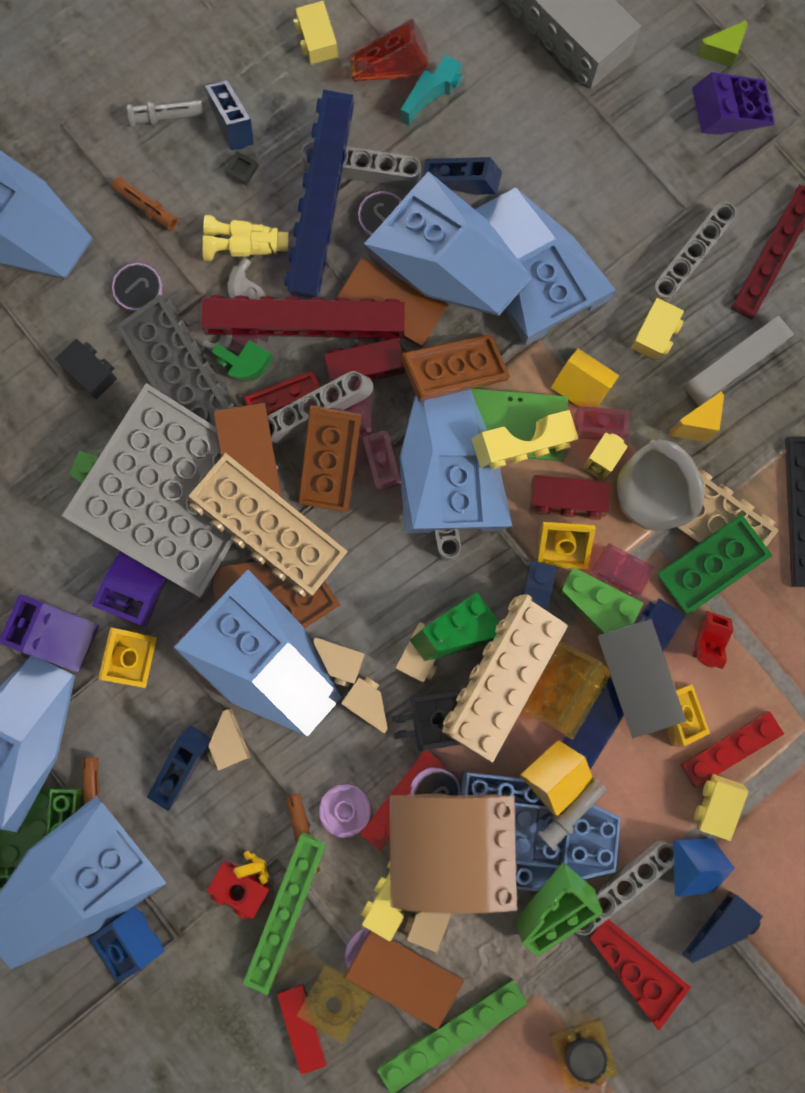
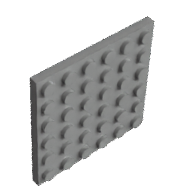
(142, 489)

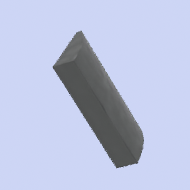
(641, 678)

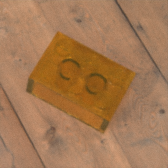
(567, 690)

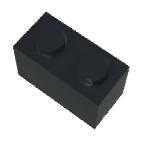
(86, 368)

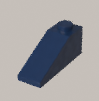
(230, 115)
(466, 175)
(539, 583)
(179, 767)
(726, 926)

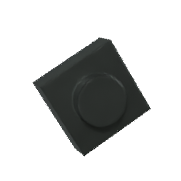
(241, 168)

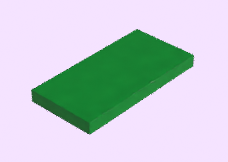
(714, 564)

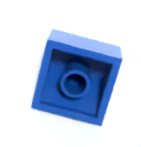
(127, 944)

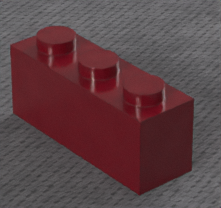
(372, 360)
(570, 497)

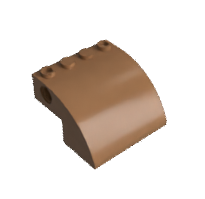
(452, 853)

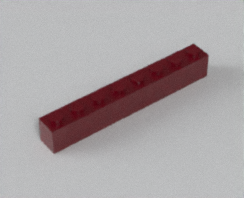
(303, 317)

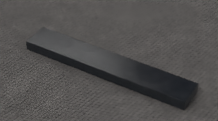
(796, 507)

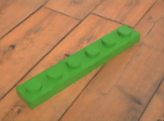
(285, 913)
(451, 1036)

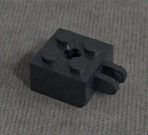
(423, 710)

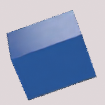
(699, 866)

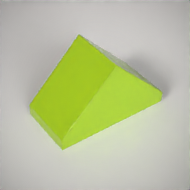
(723, 45)

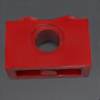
(222, 891)

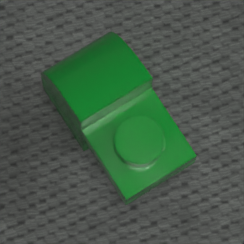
(248, 365)

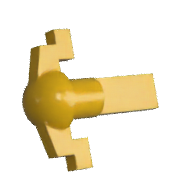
(257, 867)

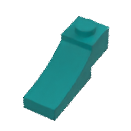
(432, 86)

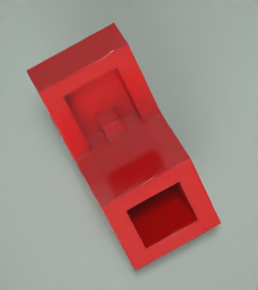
(712, 640)

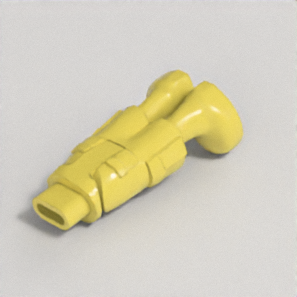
(245, 238)

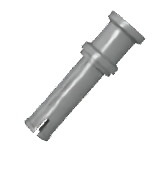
(153, 113)
(563, 823)

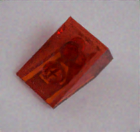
(392, 55)

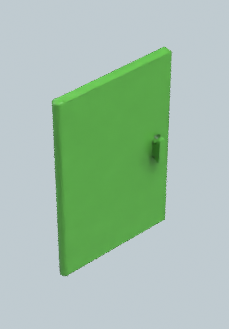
(519, 415)

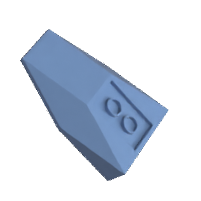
(36, 225)
(447, 250)
(560, 270)
(442, 473)
(260, 658)
(31, 731)
(587, 851)
(72, 885)

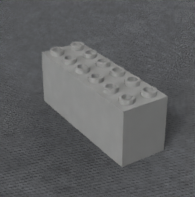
(584, 34)

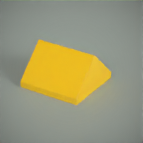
(584, 380)
(702, 422)
(565, 544)
(127, 658)
(695, 724)
(558, 776)

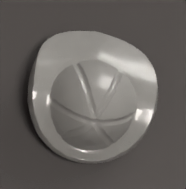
(660, 487)

